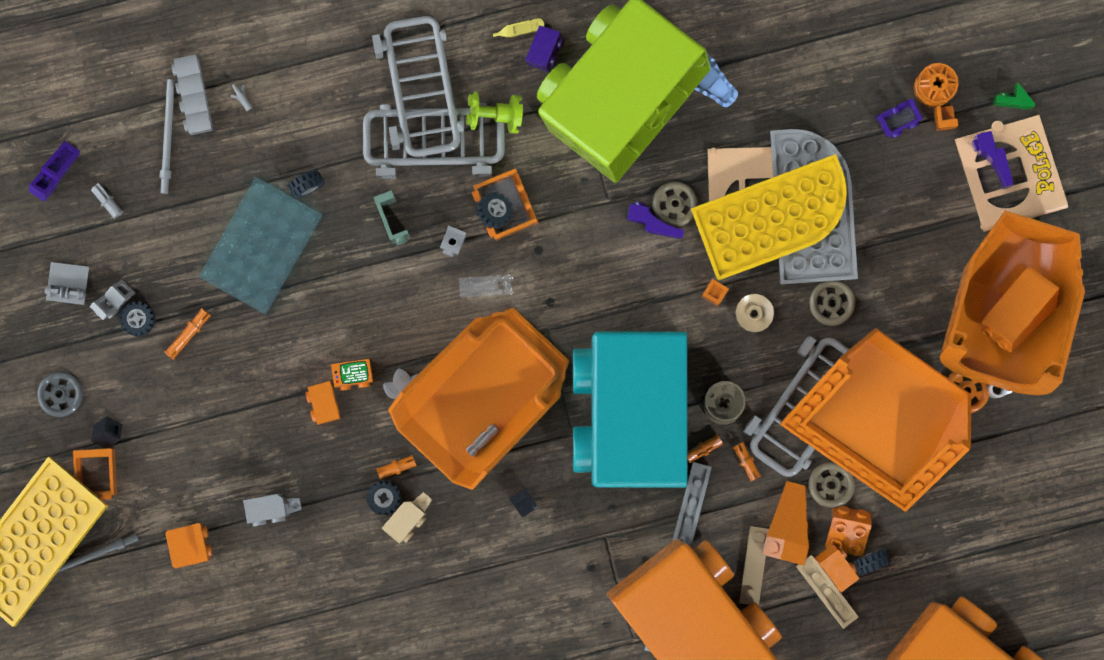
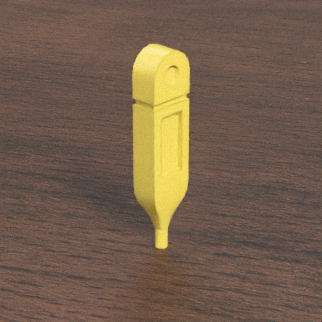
(520, 29)

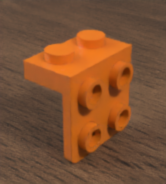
(849, 530)
(188, 545)

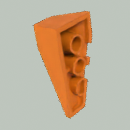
(788, 531)

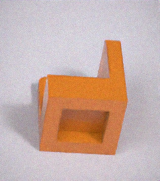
(945, 118)
(715, 292)

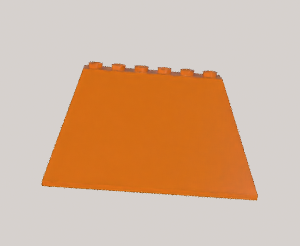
(886, 419)

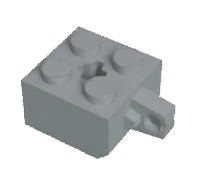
(270, 507)

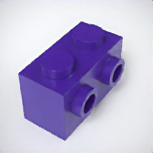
(545, 49)

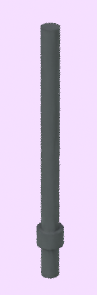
(118, 544)

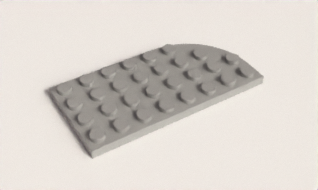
(835, 254)

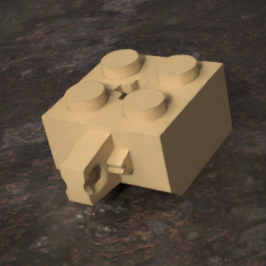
(407, 518)

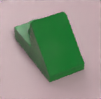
(1019, 100)

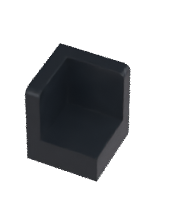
(106, 432)
(523, 502)

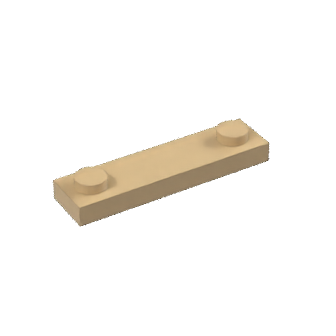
(753, 566)
(827, 592)

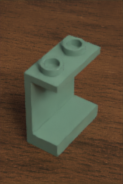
(382, 201)

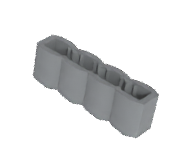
(193, 95)

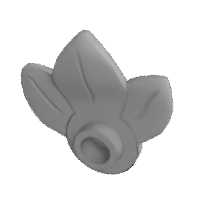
(400, 381)

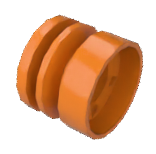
(932, 95)

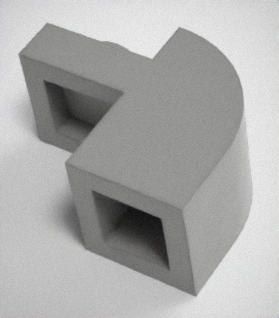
(113, 300)

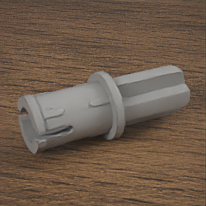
(107, 201)

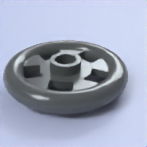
(73, 403)

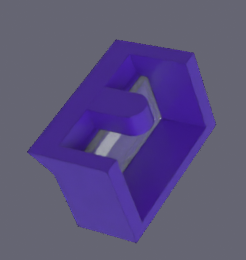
(898, 118)

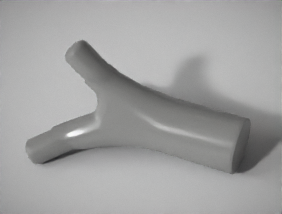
(241, 96)

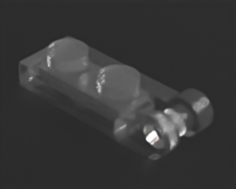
(485, 286)

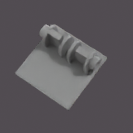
(67, 283)

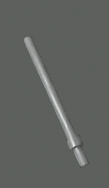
(165, 174)

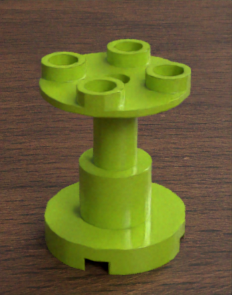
(502, 113)

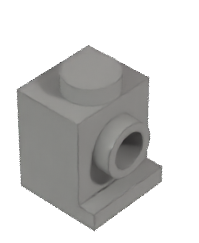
(458, 235)

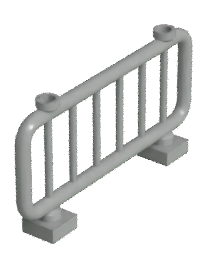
(403, 136)
(386, 170)
(760, 430)

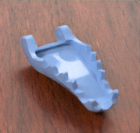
(717, 86)

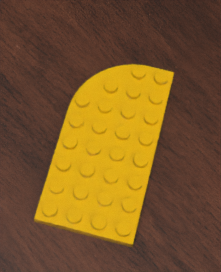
(772, 217)
(41, 535)

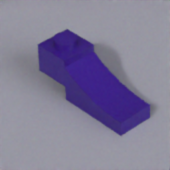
(985, 146)
(53, 171)
(640, 214)

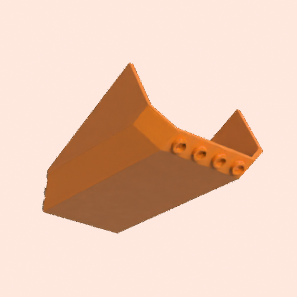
(488, 375)

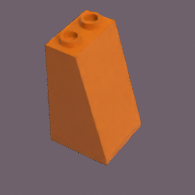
(1020, 310)

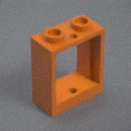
(77, 460)

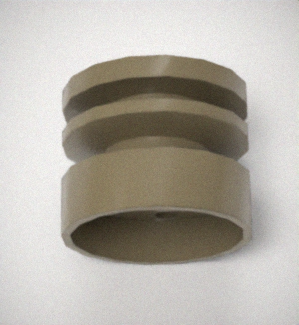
(727, 392)

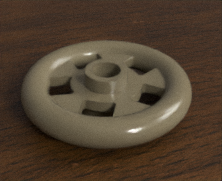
(678, 188)
(848, 306)
(820, 496)

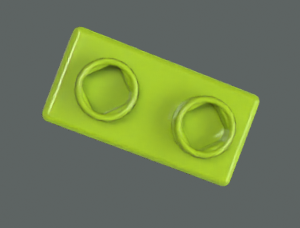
(622, 86)

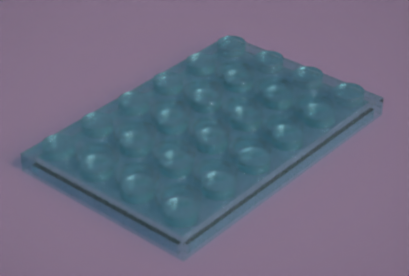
(260, 245)

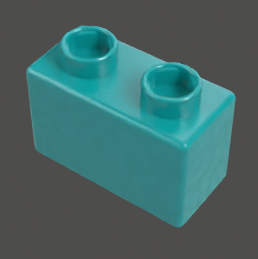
(635, 409)

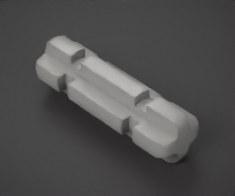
(482, 440)

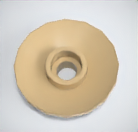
(761, 305)

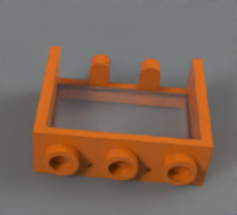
(510, 185)

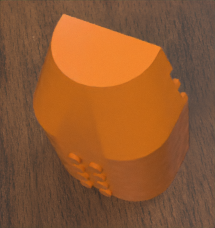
(1002, 257)

